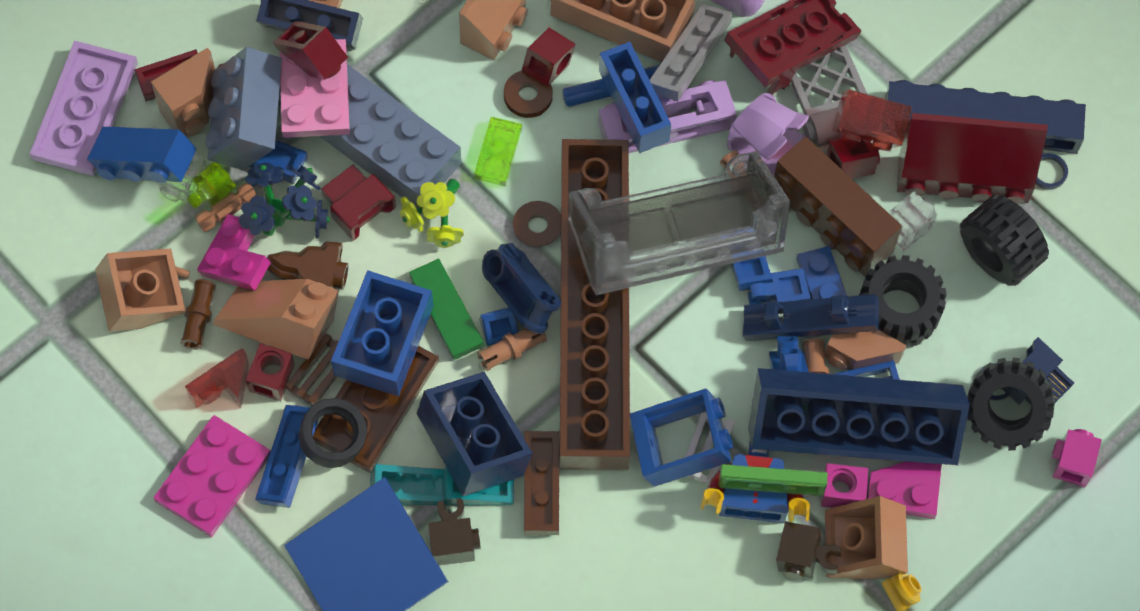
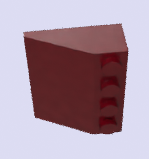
(970, 157)

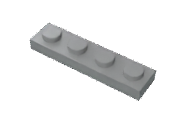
(690, 51)

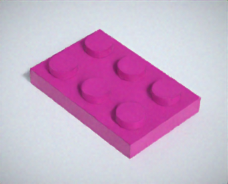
(212, 476)

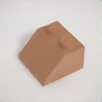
(489, 24)
(186, 93)
(139, 288)
(870, 538)

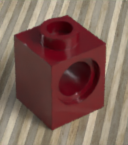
(548, 56)
(274, 384)

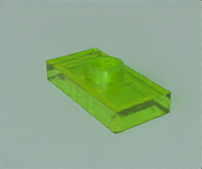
(498, 151)

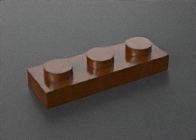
(542, 484)

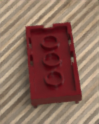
(791, 40)

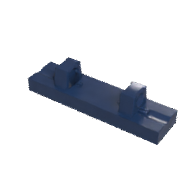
(811, 317)

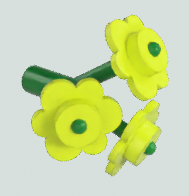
(434, 202)

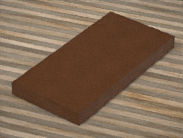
(380, 410)

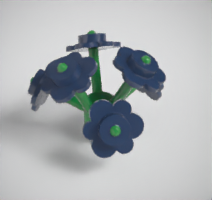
(267, 213)

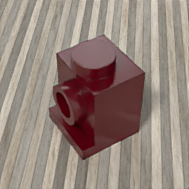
(854, 158)

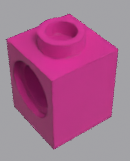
(854, 477)

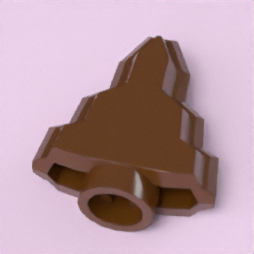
(313, 263)

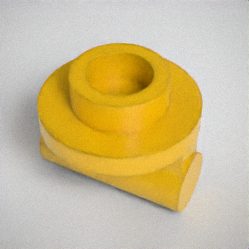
(902, 591)

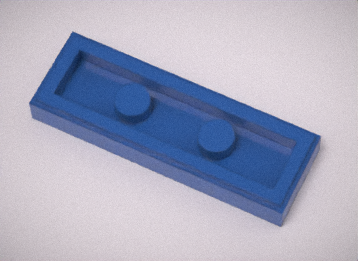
(284, 461)

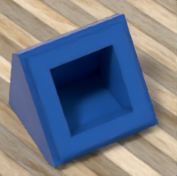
(497, 324)

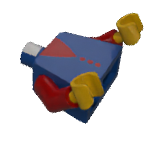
(755, 504)

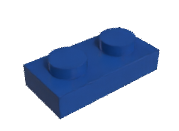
(821, 273)

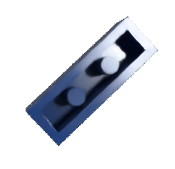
(634, 97)
(141, 154)

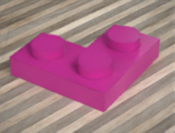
(229, 259)

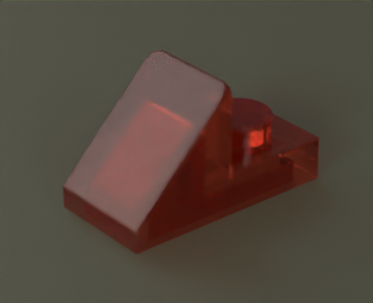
(226, 375)

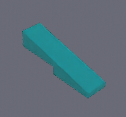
(433, 485)

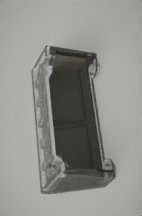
(680, 226)

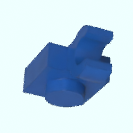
(785, 286)

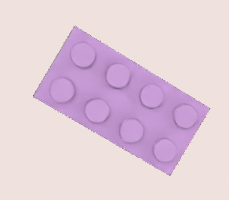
(83, 103)

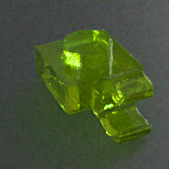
(212, 185)

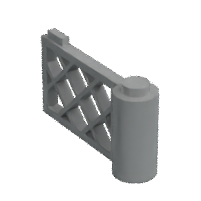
(822, 117)

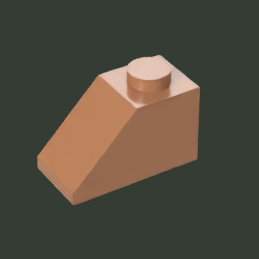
(862, 349)

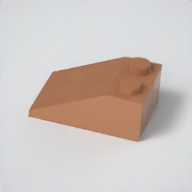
(281, 314)

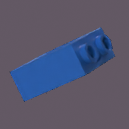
(647, 444)

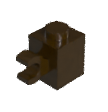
(452, 537)
(802, 549)

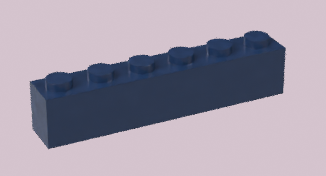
(1063, 117)

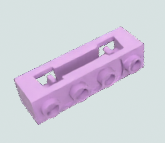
(712, 105)

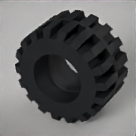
(1004, 240)
(918, 282)
(1003, 431)

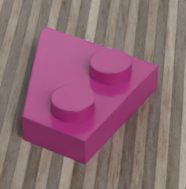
(909, 484)

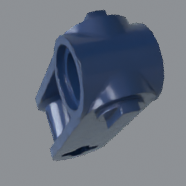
(520, 286)

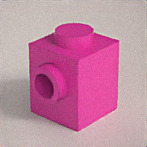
(1076, 456)

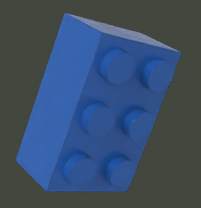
(382, 333)

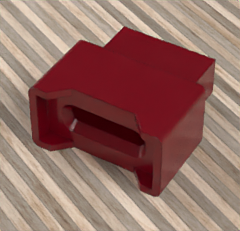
(356, 200)

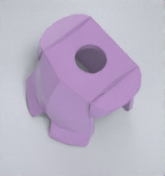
(766, 129)

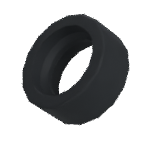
(340, 408)

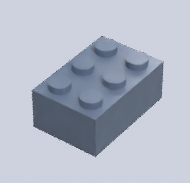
(244, 108)

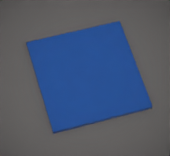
(367, 556)

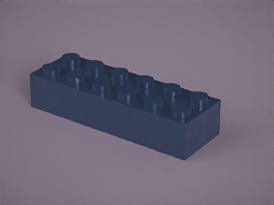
(858, 416)

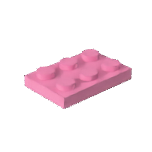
(313, 104)

